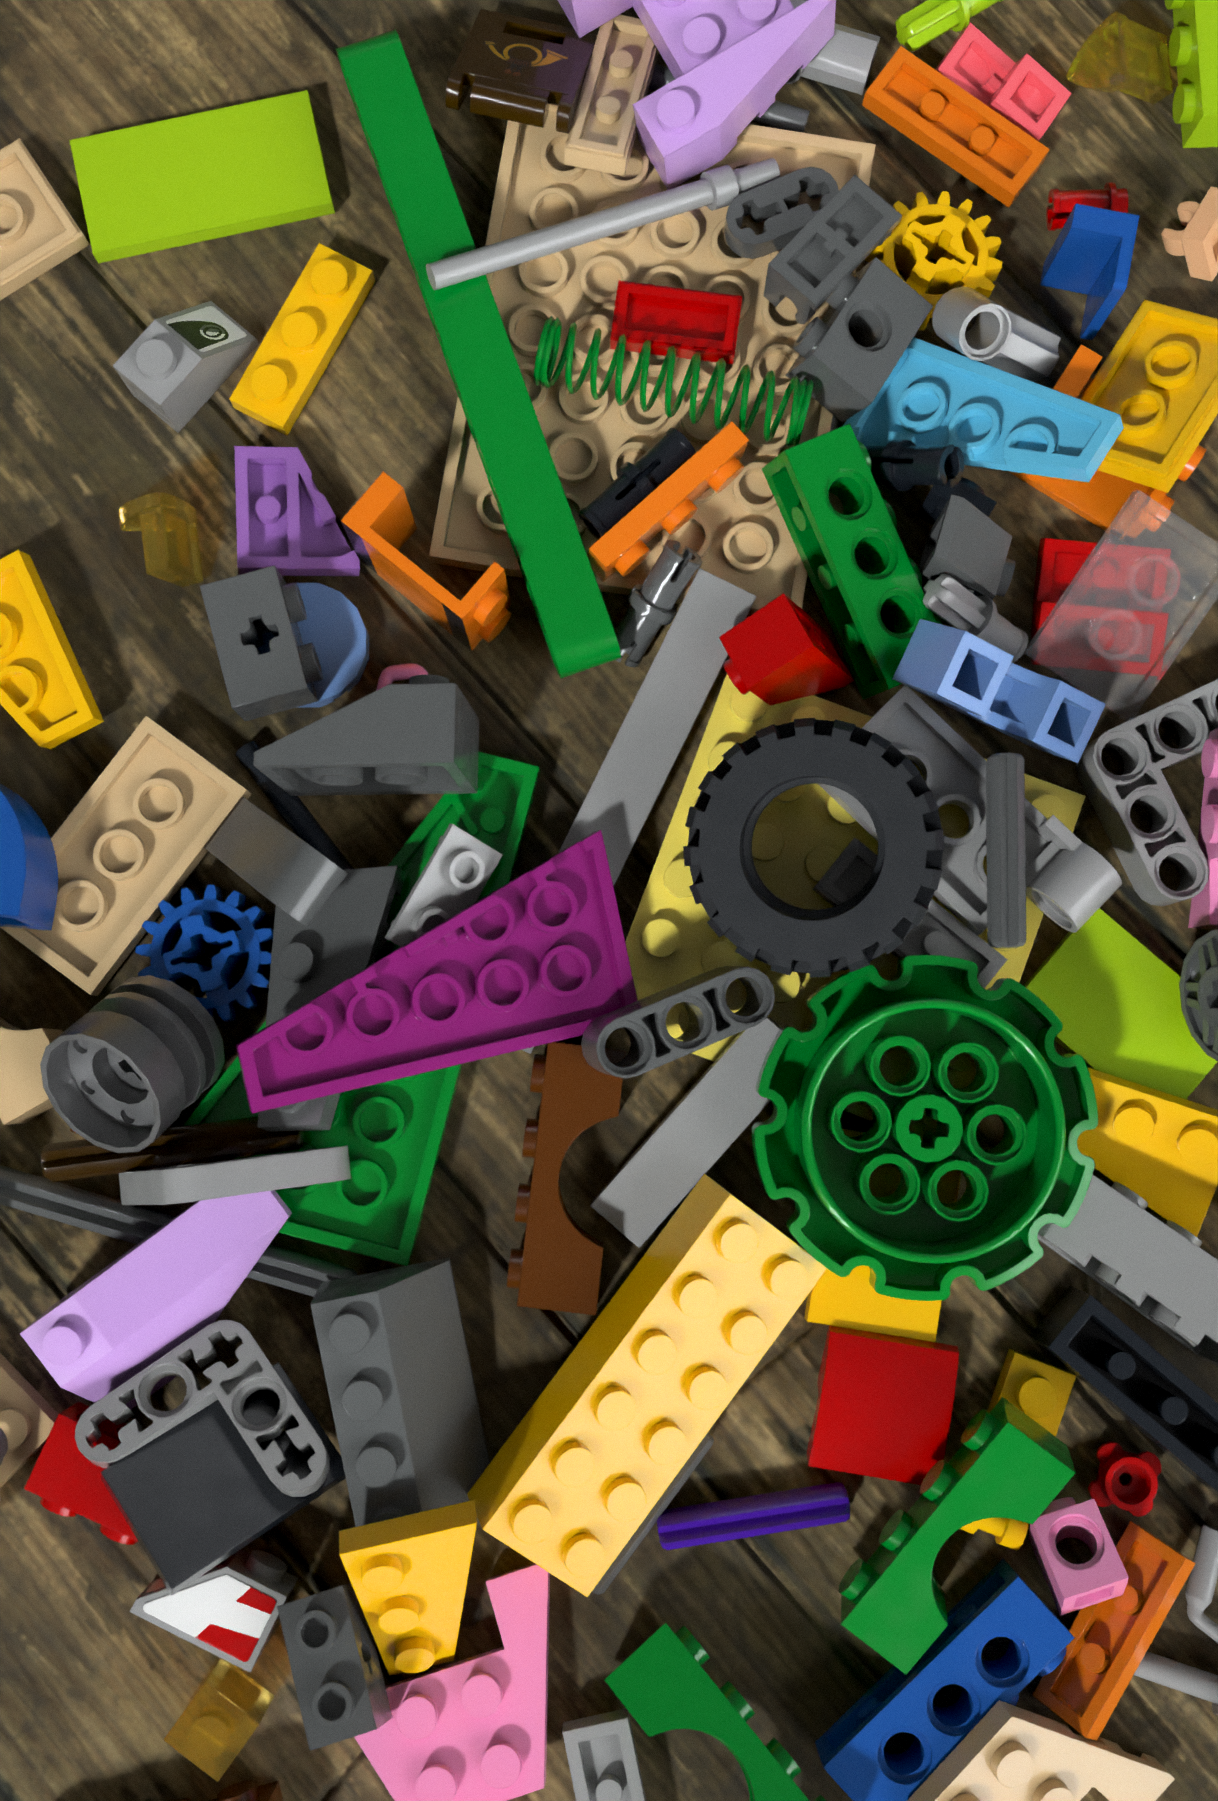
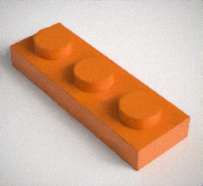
(955, 126)
(669, 504)
(1115, 1634)

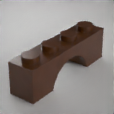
(560, 1259)

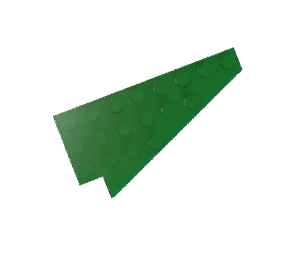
(398, 1124)

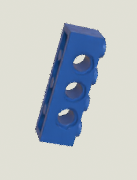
(900, 1702)

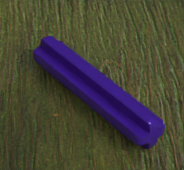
(753, 1516)

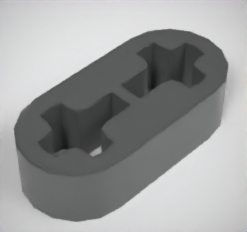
(777, 205)

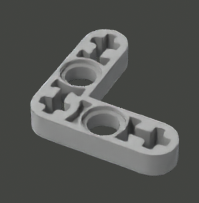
(234, 1177)
(228, 1386)

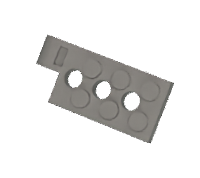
(1061, 871)

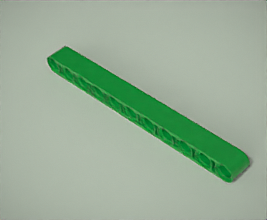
(480, 358)

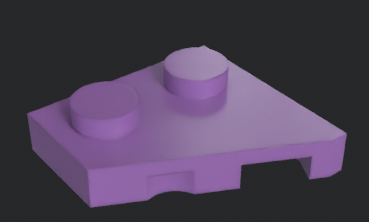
(286, 517)

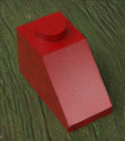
(782, 655)

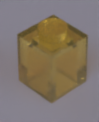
(219, 1719)

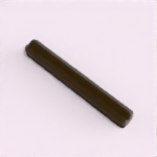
(172, 1148)

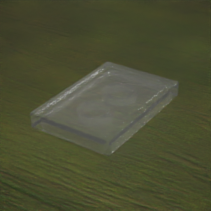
(1130, 606)

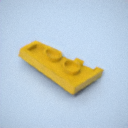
(37, 665)
(1155, 1147)
(412, 1582)

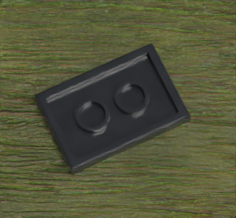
(202, 1491)

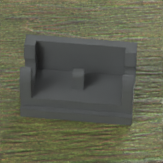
(830, 248)

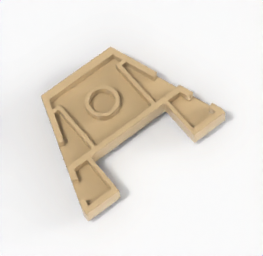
(1039, 1759)

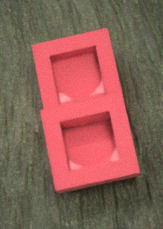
(1016, 91)

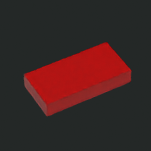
(676, 318)

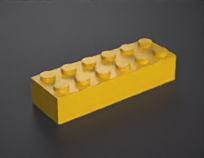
(643, 1386)

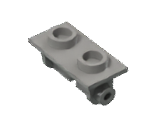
(446, 885)

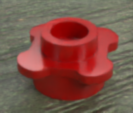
(1141, 1490)

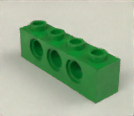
(827, 547)

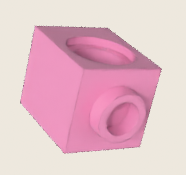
(1077, 1584)

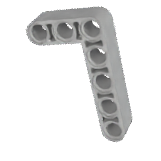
(1145, 784)

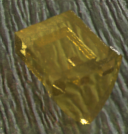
(1124, 59)
(167, 536)

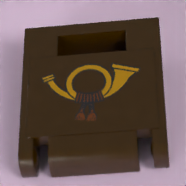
(520, 69)

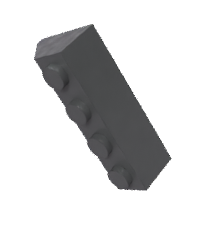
(400, 1389)

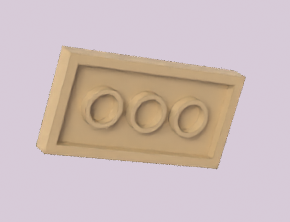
(129, 850)

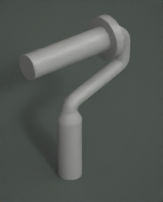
(1199, 1595)

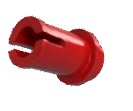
(1065, 200)

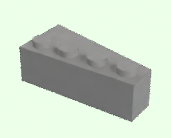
(1144, 1264)

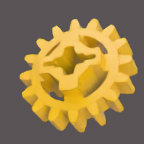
(940, 234)

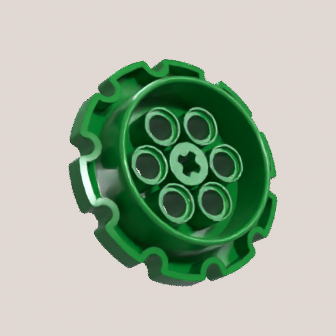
(910, 1236)

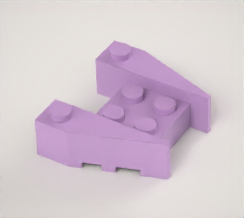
(724, 65)

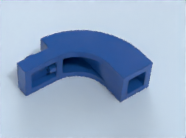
(26, 866)

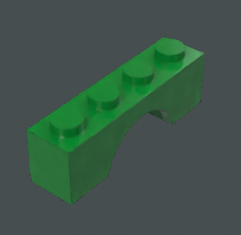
(1001, 1471)
(671, 1691)

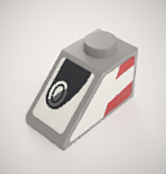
(184, 361)
(225, 1609)

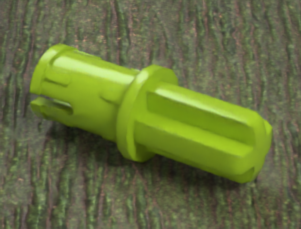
(936, 18)

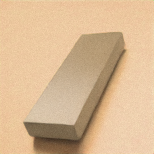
(615, 80)

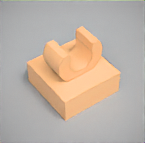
(1199, 238)

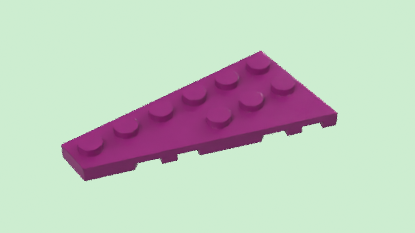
(482, 984)

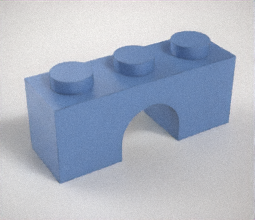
(993, 690)

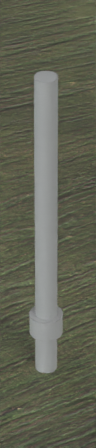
(714, 190)

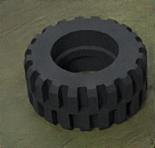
(797, 937)

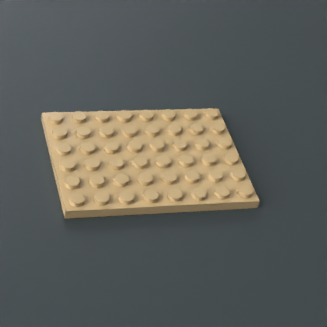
(589, 439)

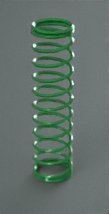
(547, 357)

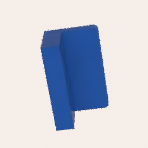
(1093, 260)

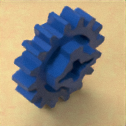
(199, 928)

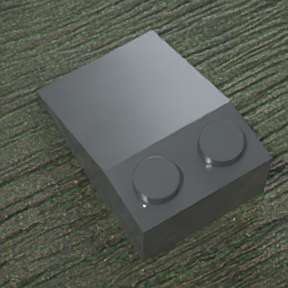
(386, 743)

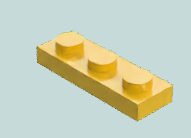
(302, 339)

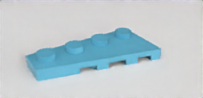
(988, 414)

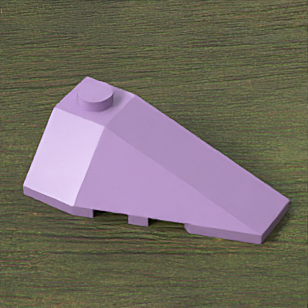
(155, 1294)

